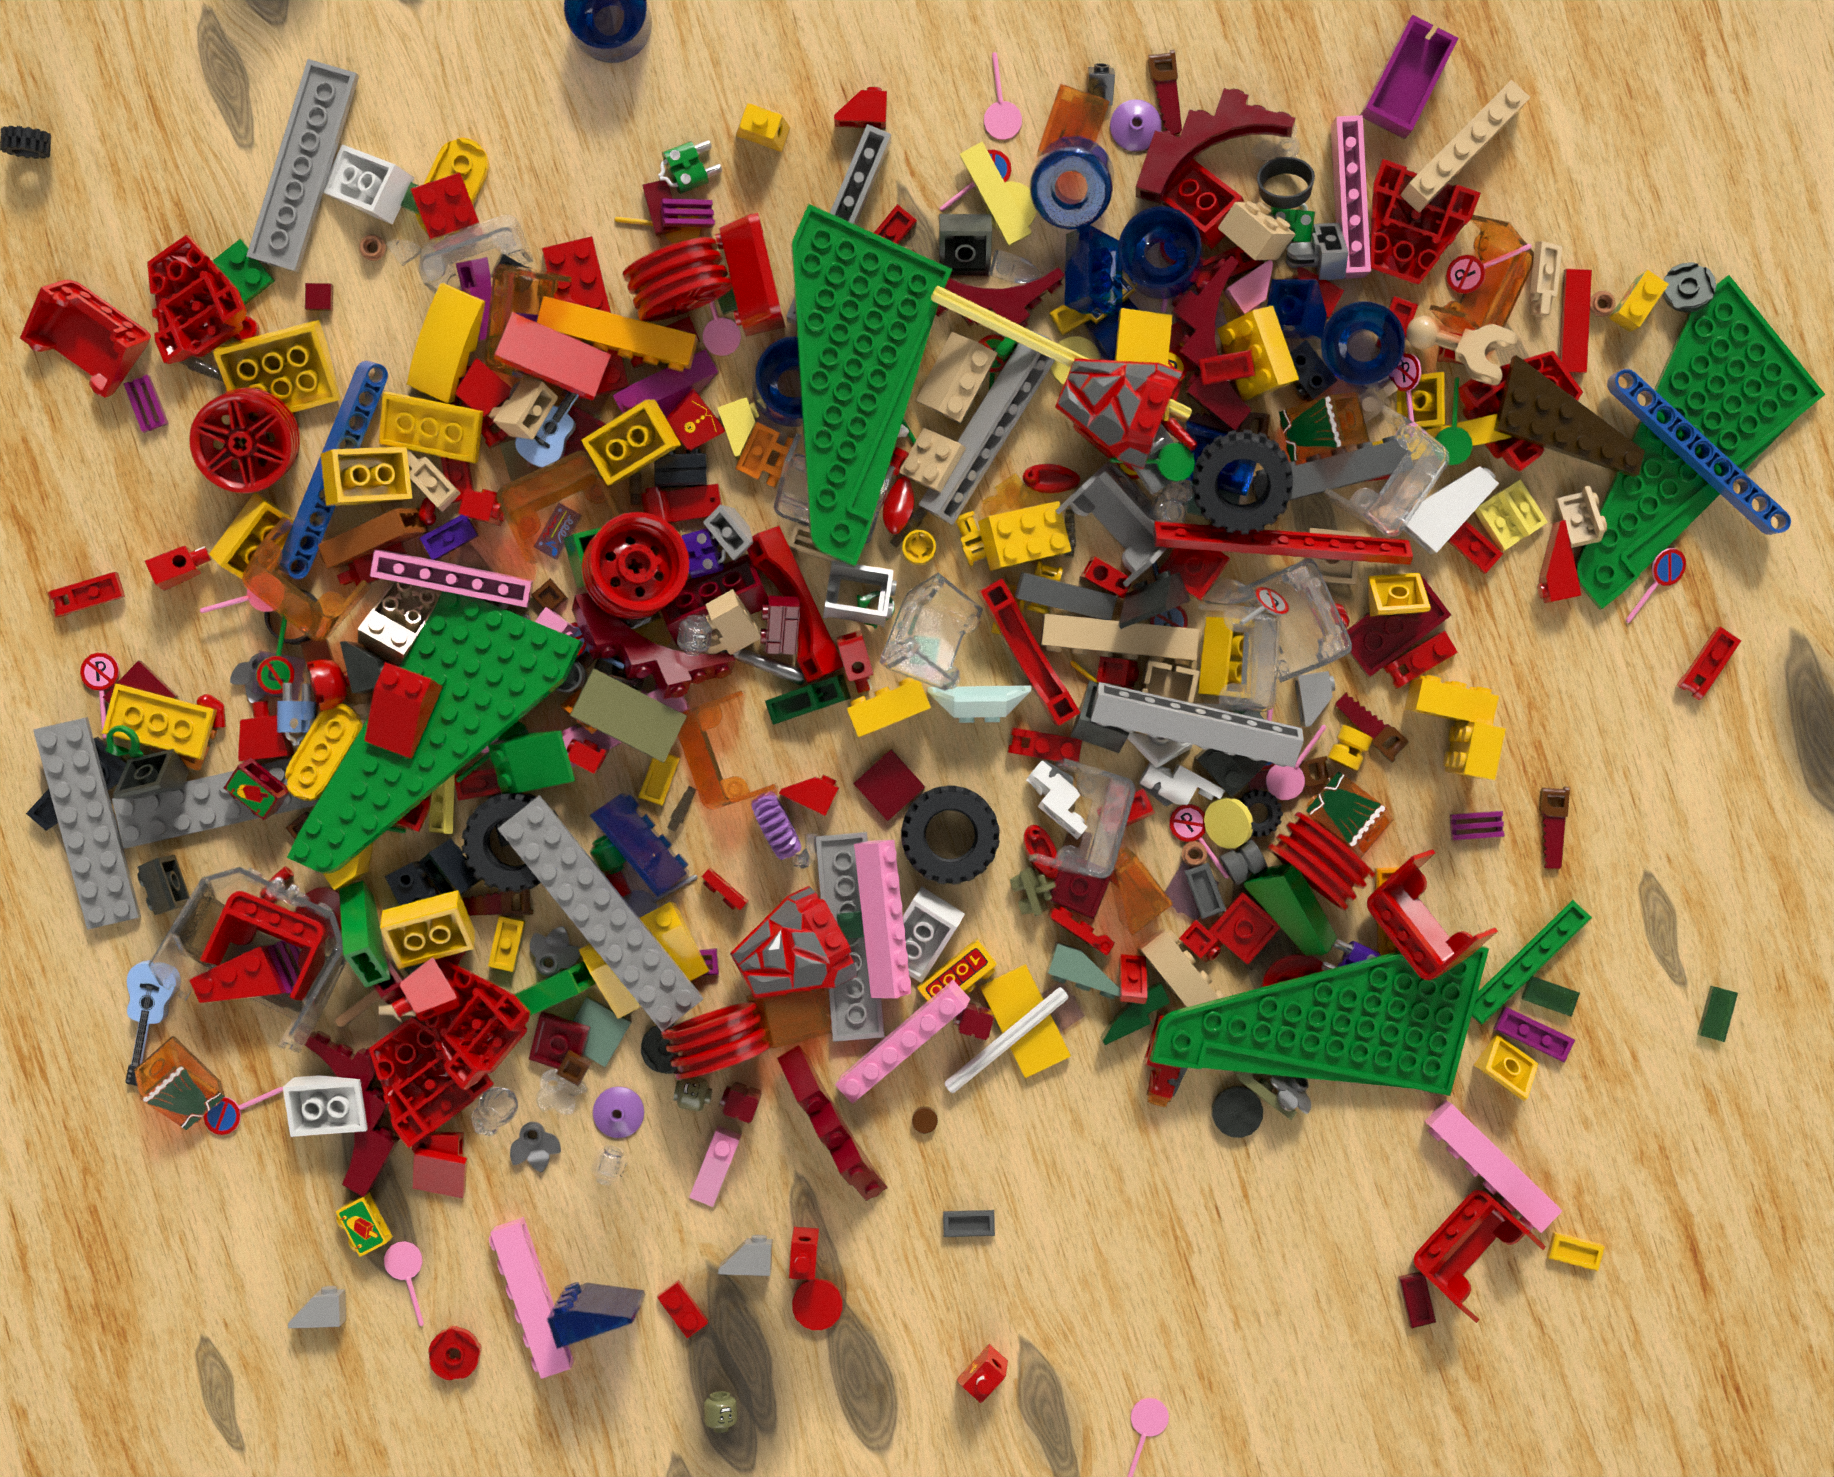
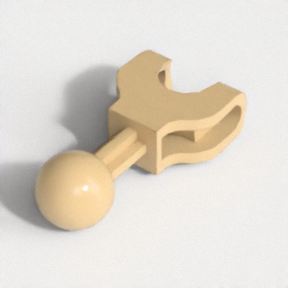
(1469, 349)

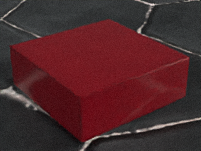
(319, 296)

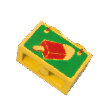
(1638, 300)
(363, 1225)

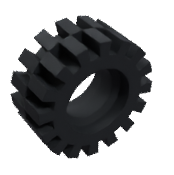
(25, 142)
(1272, 806)

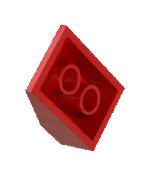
(1202, 199)
(400, 709)

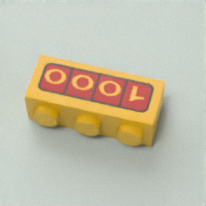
(963, 968)

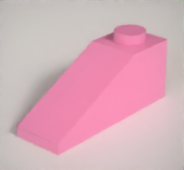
(715, 1166)

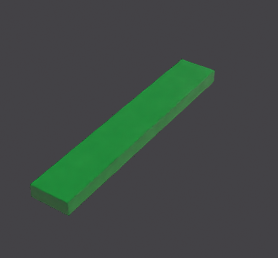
(1529, 961)

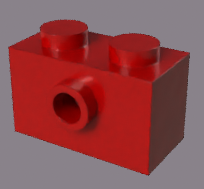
(482, 507)

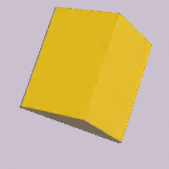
(1427, 401)
(1397, 594)
(1508, 1066)

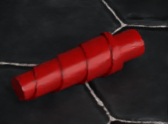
(1179, 433)

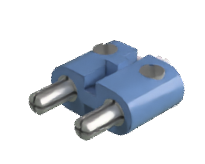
(295, 715)

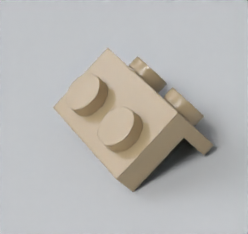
(1582, 517)

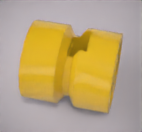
(919, 547)
(1352, 738)

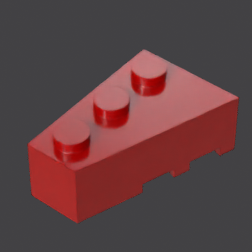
(242, 977)

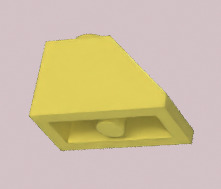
(738, 423)

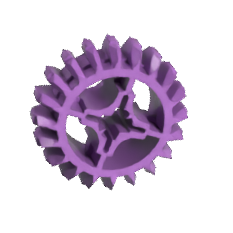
(776, 825)

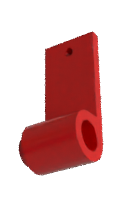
(682, 503)

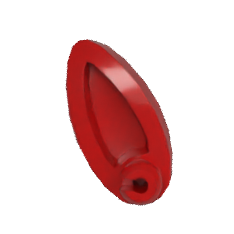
(1050, 478)
(898, 505)
(1039, 842)

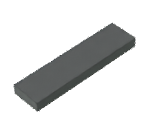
(1065, 596)

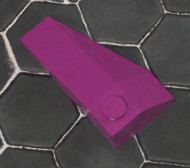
(668, 385)

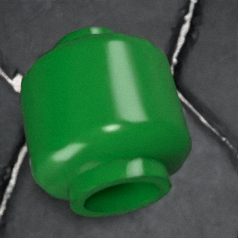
(607, 855)

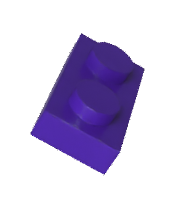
(449, 537)

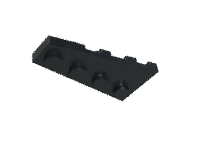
(112, 767)

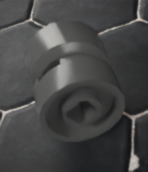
(575, 679)
(1243, 862)

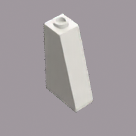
(1449, 508)

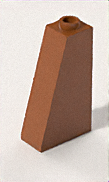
(375, 534)

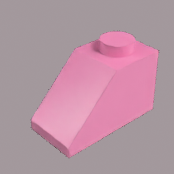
(1250, 290)

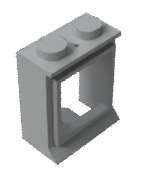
(861, 574)

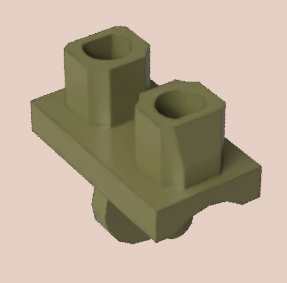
(1036, 888)

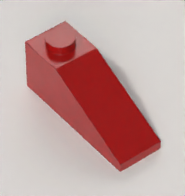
(1558, 572)

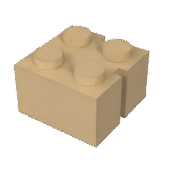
(1257, 230)
(1177, 685)

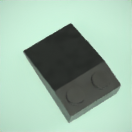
(1153, 598)
(1230, 770)

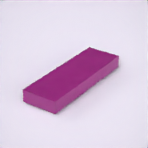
(1534, 1034)

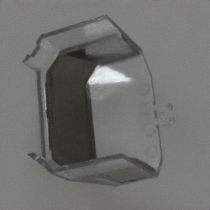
(185, 942)

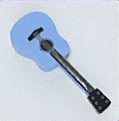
(552, 436)
(148, 1006)

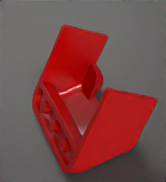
(751, 275)
(248, 913)
(1414, 928)
(1463, 1240)

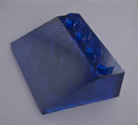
(640, 843)
(592, 1310)

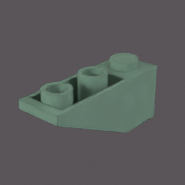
(1075, 966)

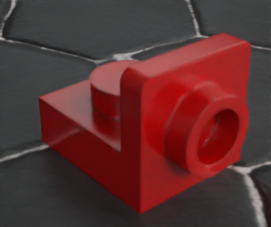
(1117, 671)
(1201, 942)

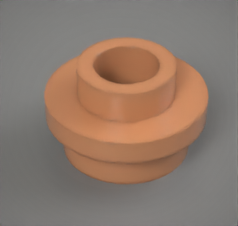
(365, 244)
(1609, 301)
(1202, 854)

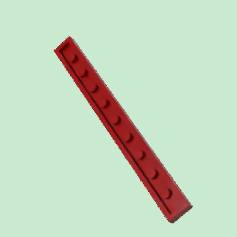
(1283, 543)

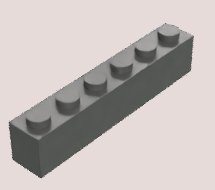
(1340, 469)

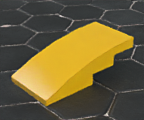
(445, 342)

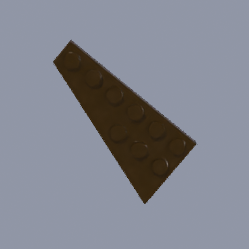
(1550, 417)

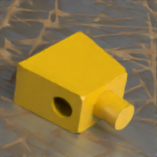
(762, 127)

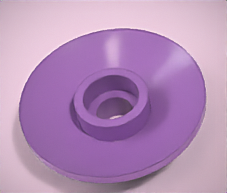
(1126, 134)
(618, 1099)

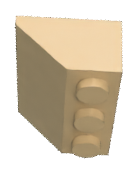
(956, 377)

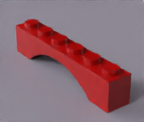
(815, 646)
(1027, 652)

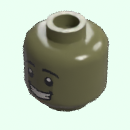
(692, 1093)
(720, 1411)

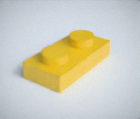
(506, 943)

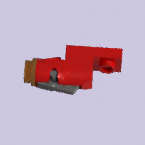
(1164, 1078)

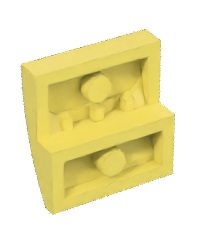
(1510, 515)

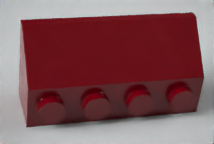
(699, 591)

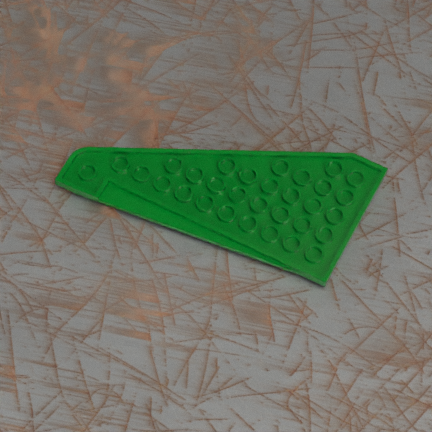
(860, 347)
(1736, 389)
(490, 677)
(1341, 1024)

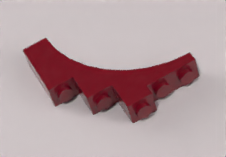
(1201, 131)
(1006, 302)
(1199, 316)
(671, 668)
(829, 1125)
(375, 1144)

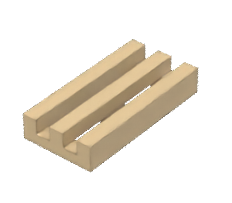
(794, 535)

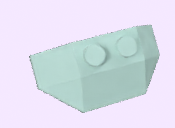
(979, 701)

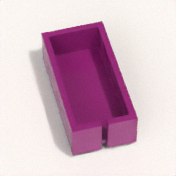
(1408, 77)

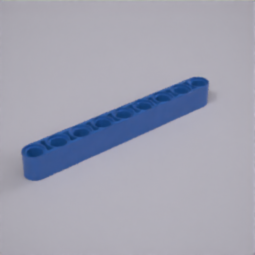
(353, 438)
(1711, 454)

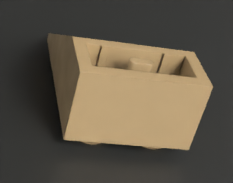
(397, 620)

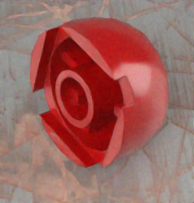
(328, 683)

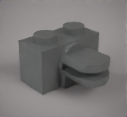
(1325, 252)

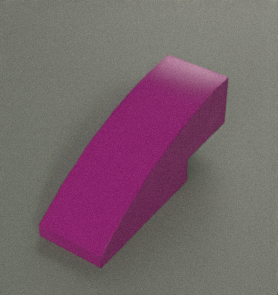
(476, 281)

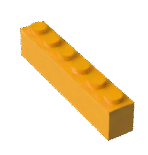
(620, 333)

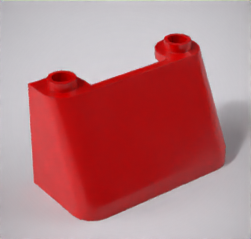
(86, 333)

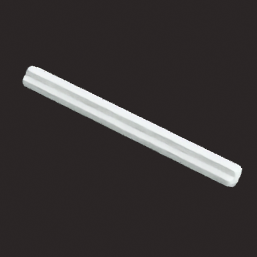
(1006, 1040)

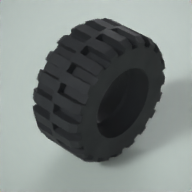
(1247, 516)
(478, 848)
(961, 868)

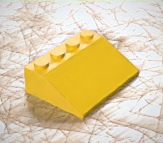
(286, 363)
(673, 935)

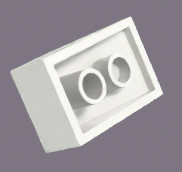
(367, 183)
(928, 928)
(324, 1105)

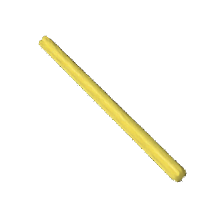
(1025, 337)

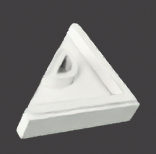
(1159, 749)

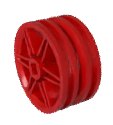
(677, 279)
(217, 463)
(647, 532)
(1322, 860)
(715, 1040)

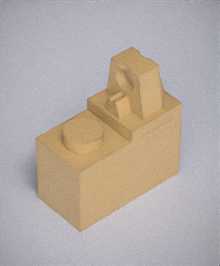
(525, 409)
(732, 624)

